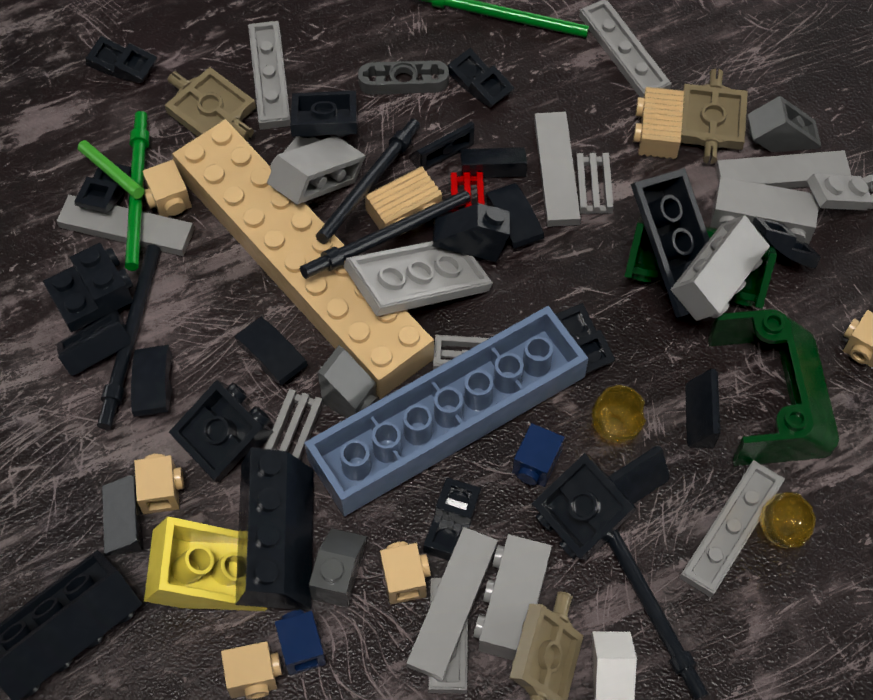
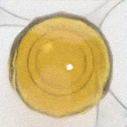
(618, 414)
(787, 520)

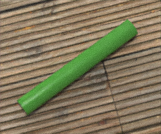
(111, 169)

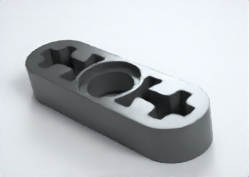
(413, 68)

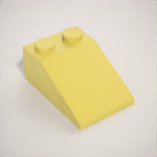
(193, 566)

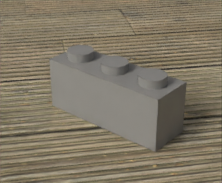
(315, 169)
(790, 207)
(720, 268)
(517, 584)

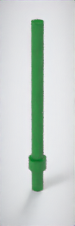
(514, 15)
(139, 142)

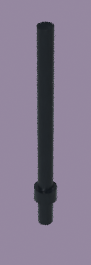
(397, 144)
(335, 257)
(113, 392)
(681, 660)

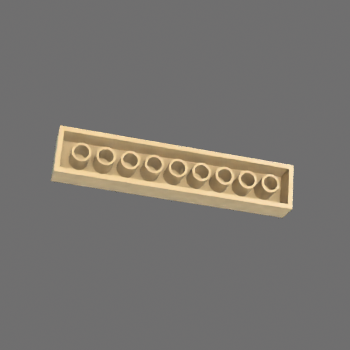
(281, 238)

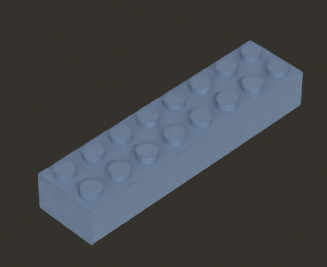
(445, 410)

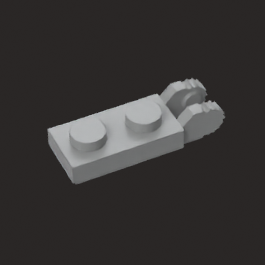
(842, 191)

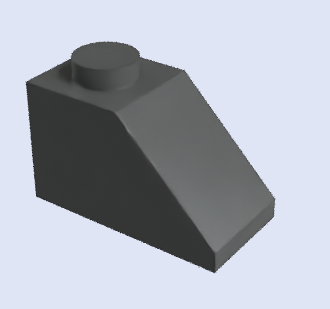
(783, 127)
(346, 384)
(337, 567)

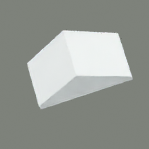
(613, 665)

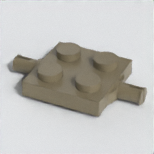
(208, 101)
(714, 116)
(547, 651)

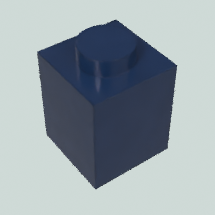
(537, 455)
(300, 642)

